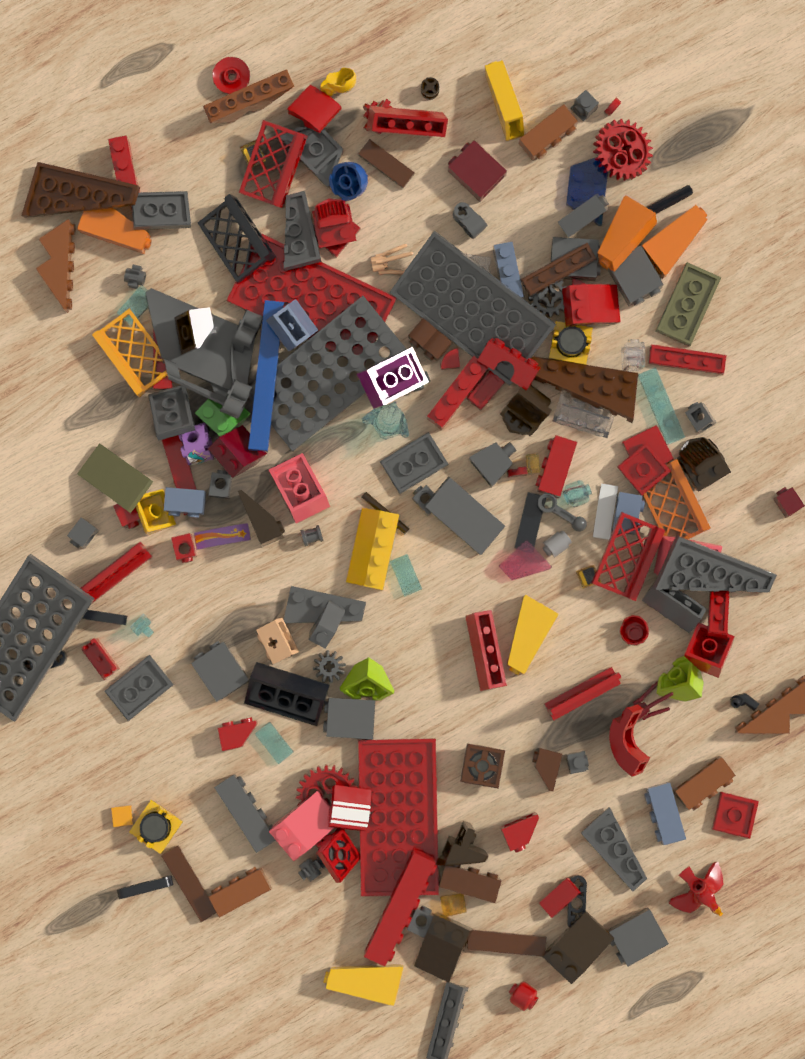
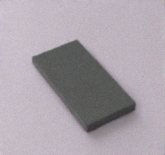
(464, 515)

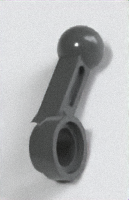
(578, 523)

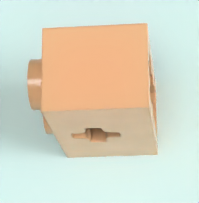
(277, 631)

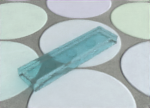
(661, 406)

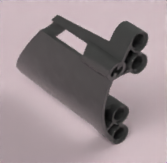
(220, 360)

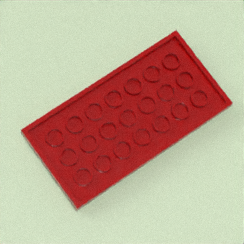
(316, 287)
(401, 810)

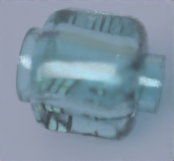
(577, 493)

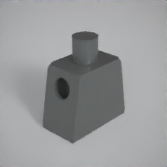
(493, 462)

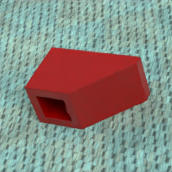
(236, 735)

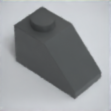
(326, 624)

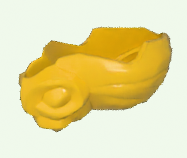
(339, 82)

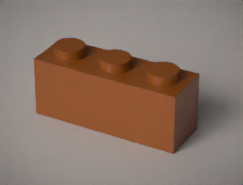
(548, 133)
(704, 783)
(239, 891)

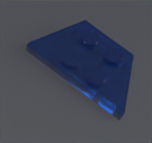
(584, 182)

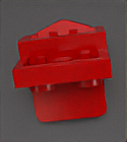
(333, 223)

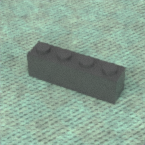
(245, 812)

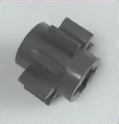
(135, 276)
(309, 869)

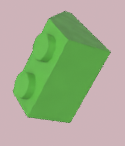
(218, 421)

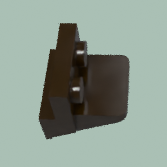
(526, 411)
(702, 462)
(460, 849)

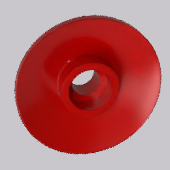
(227, 67)

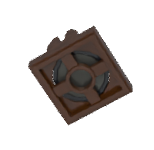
(482, 765)

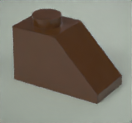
(547, 766)

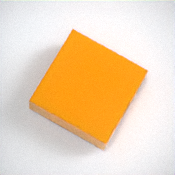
(122, 816)

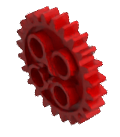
(637, 145)
(322, 775)

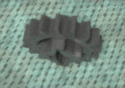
(541, 298)

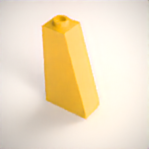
(505, 100)
(530, 631)
(367, 982)

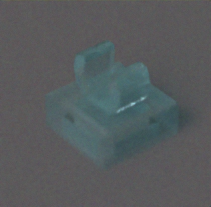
(142, 625)

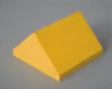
(152, 512)

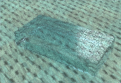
(136, 303)
(405, 575)
(274, 742)

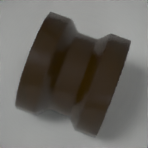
(432, 85)

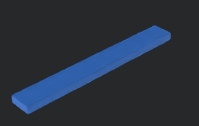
(265, 381)

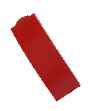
(622, 742)

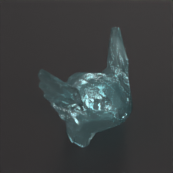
(388, 421)

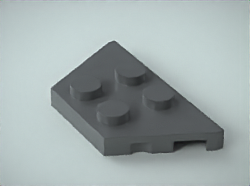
(319, 153)

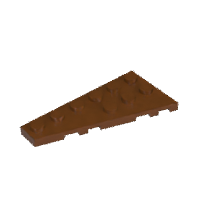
(68, 191)
(594, 385)

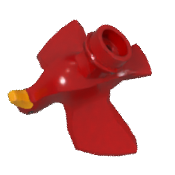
(700, 891)

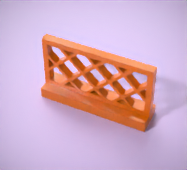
(689, 498)

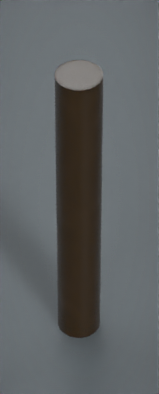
(376, 505)

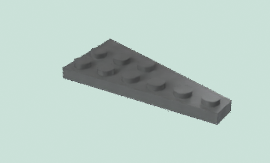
(705, 569)

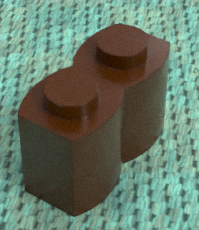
(429, 340)

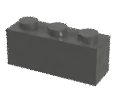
(675, 606)

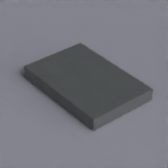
(161, 210)
(171, 412)
(414, 463)
(139, 687)

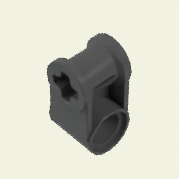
(470, 222)

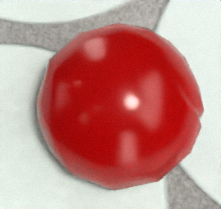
(634, 630)

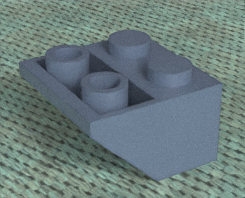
(292, 325)

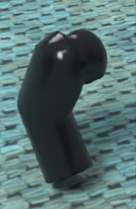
(743, 699)

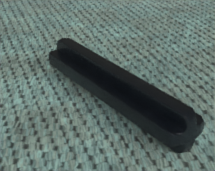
(671, 199)

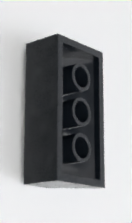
(286, 694)

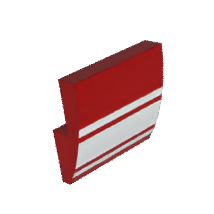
(350, 808)

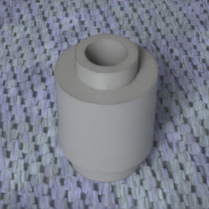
(556, 544)

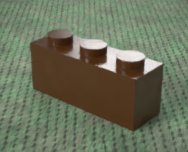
(471, 882)

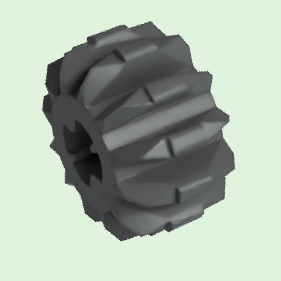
(324, 662)

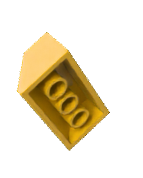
(372, 548)

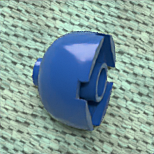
(348, 180)

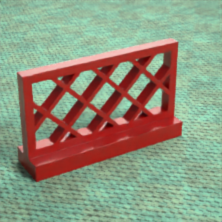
(289, 165)
(642, 564)
(117, 571)
(582, 693)

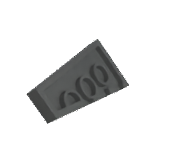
(300, 237)
(307, 605)
(614, 848)

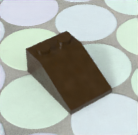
(264, 524)
(442, 947)
(578, 947)

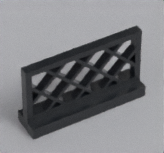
(245, 225)

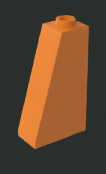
(114, 228)
(625, 233)
(672, 241)

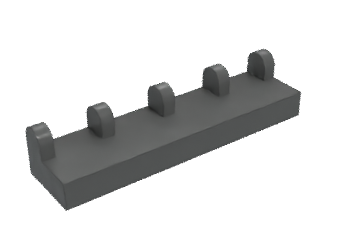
(446, 1021)

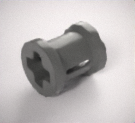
(311, 535)

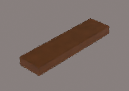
(558, 269)
(189, 883)
(507, 943)

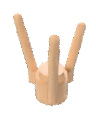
(379, 262)

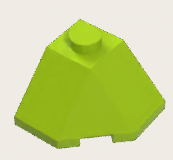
(367, 680)
(682, 680)

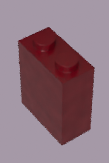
(476, 170)
(233, 451)

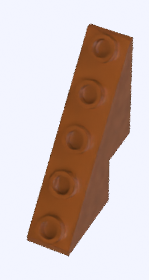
(251, 98)
(58, 268)
(776, 716)

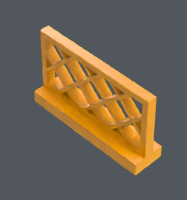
(117, 357)

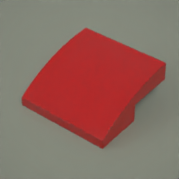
(314, 108)

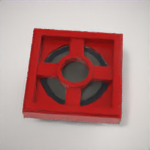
(337, 854)

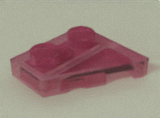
(524, 562)

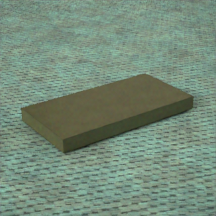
(688, 304)
(115, 478)

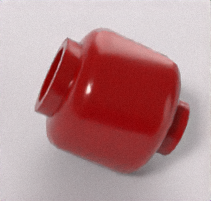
(523, 996)

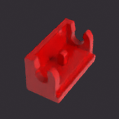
(100, 658)

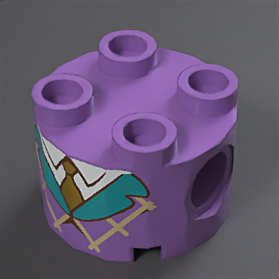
(196, 445)

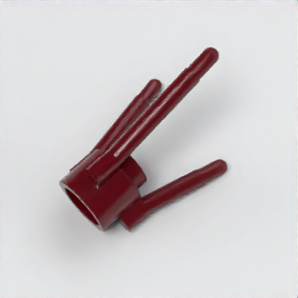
(646, 708)

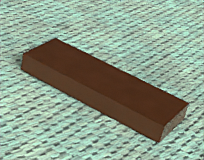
(386, 163)

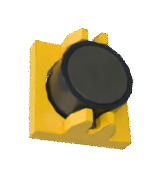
(570, 342)
(154, 827)

